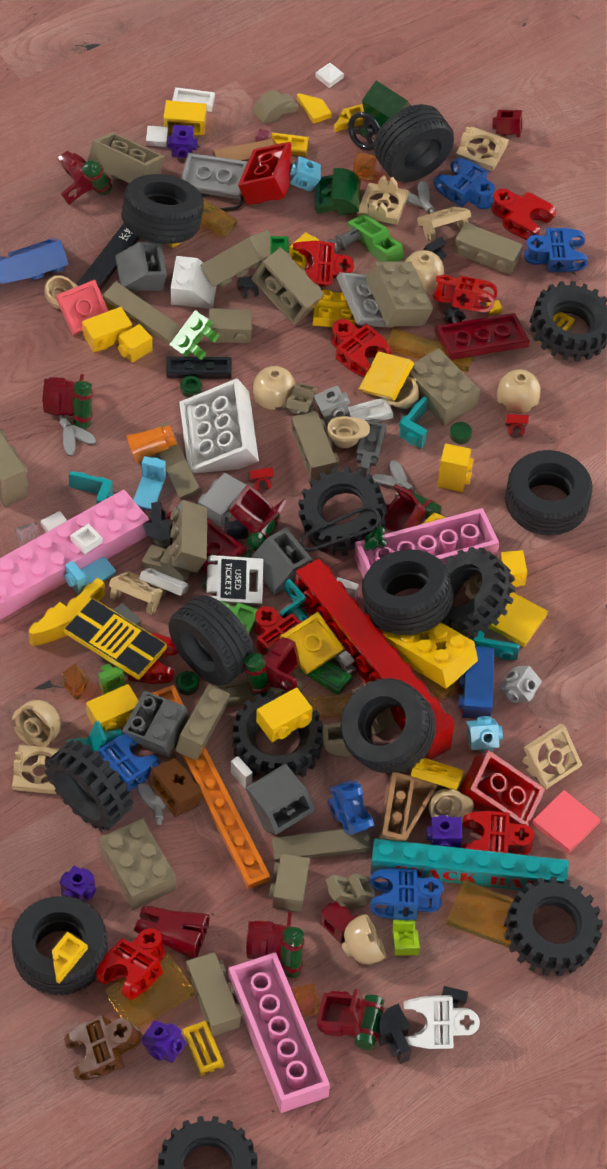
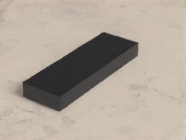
(203, 369)

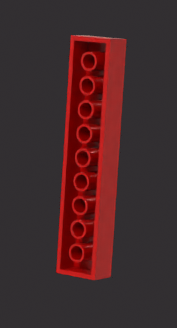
(366, 644)

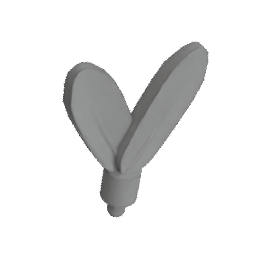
(422, 199)
(73, 432)
(398, 477)
(154, 803)

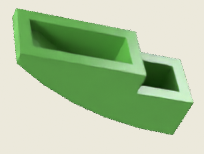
(377, 239)

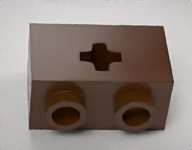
(175, 787)

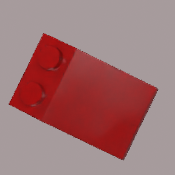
(266, 174)
(501, 788)

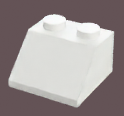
(190, 284)

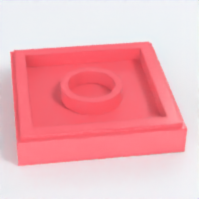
(81, 304)
(566, 821)

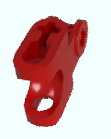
(520, 212)

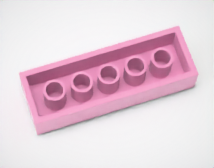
(437, 537)
(278, 1033)

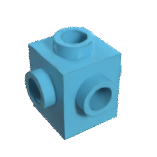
(305, 173)
(483, 734)

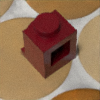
(508, 122)
(335, 920)

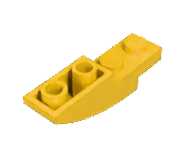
(56, 619)

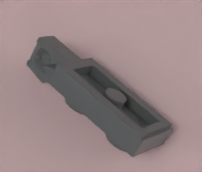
(370, 446)

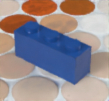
(478, 686)

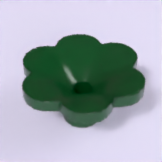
(375, 539)

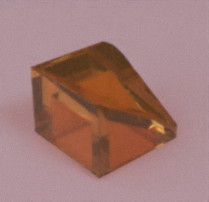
(365, 166)
(74, 681)
(307, 999)

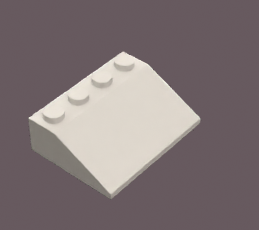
(219, 429)

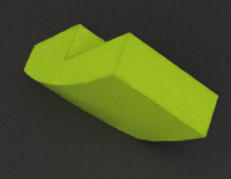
(405, 938)

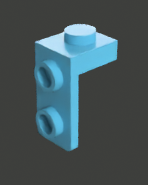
(151, 482)
(79, 578)

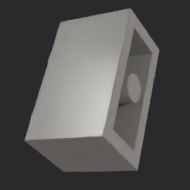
(220, 498)

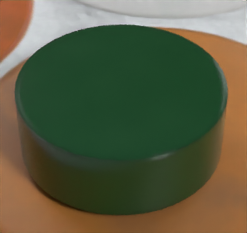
(190, 386)
(460, 432)
(187, 683)

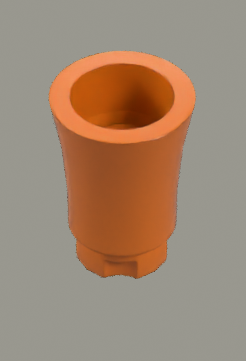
(151, 442)

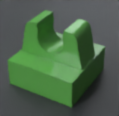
(110, 678)

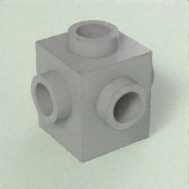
(332, 403)
(521, 684)

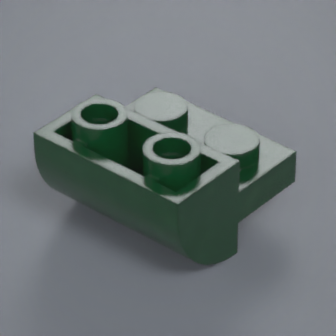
(338, 192)

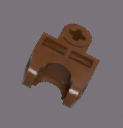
(103, 1045)

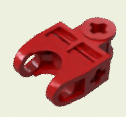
(322, 262)
(460, 291)
(357, 345)
(271, 626)
(158, 672)
(508, 834)
(134, 962)

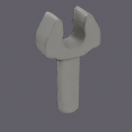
(344, 661)

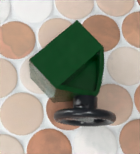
(379, 105)

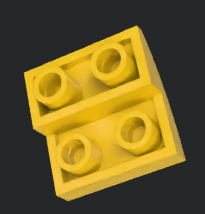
(332, 308)

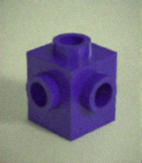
(182, 141)
(445, 831)
(78, 884)
(163, 1041)

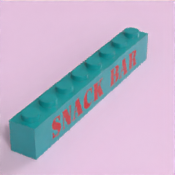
(468, 865)

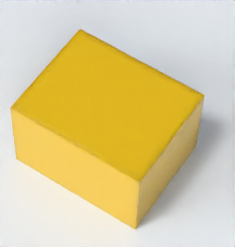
(497, 308)

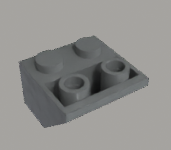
(142, 267)
(281, 559)
(157, 723)
(280, 799)

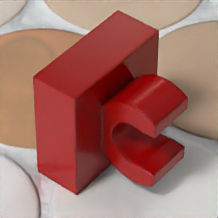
(516, 420)
(261, 475)

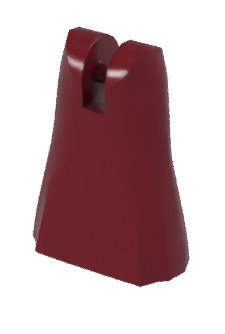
(178, 929)

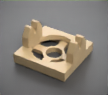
(486, 163)
(381, 213)
(441, 218)
(132, 585)
(566, 748)
(19, 782)

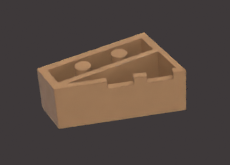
(403, 805)

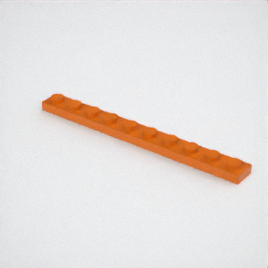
(223, 811)

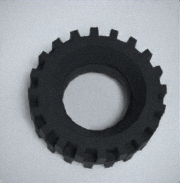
(576, 301)
(333, 485)
(490, 599)
(263, 763)
(88, 785)
(539, 951)
(207, 1134)

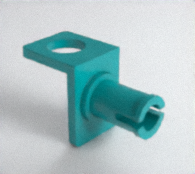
(298, 603)
(97, 737)

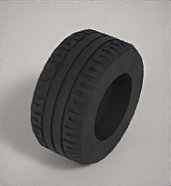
(413, 143)
(162, 208)
(542, 515)
(412, 612)
(210, 639)
(364, 708)
(50, 916)

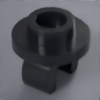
(451, 313)

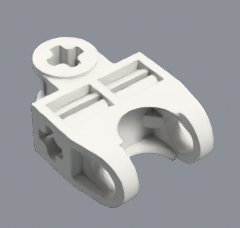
(450, 1022)

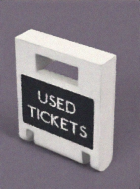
(231, 579)

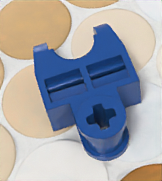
(466, 184)
(557, 250)
(130, 767)
(349, 808)
(416, 896)

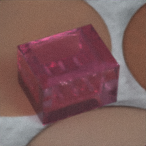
(262, 135)

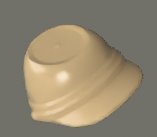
(55, 286)
(407, 396)
(347, 431)
(450, 803)

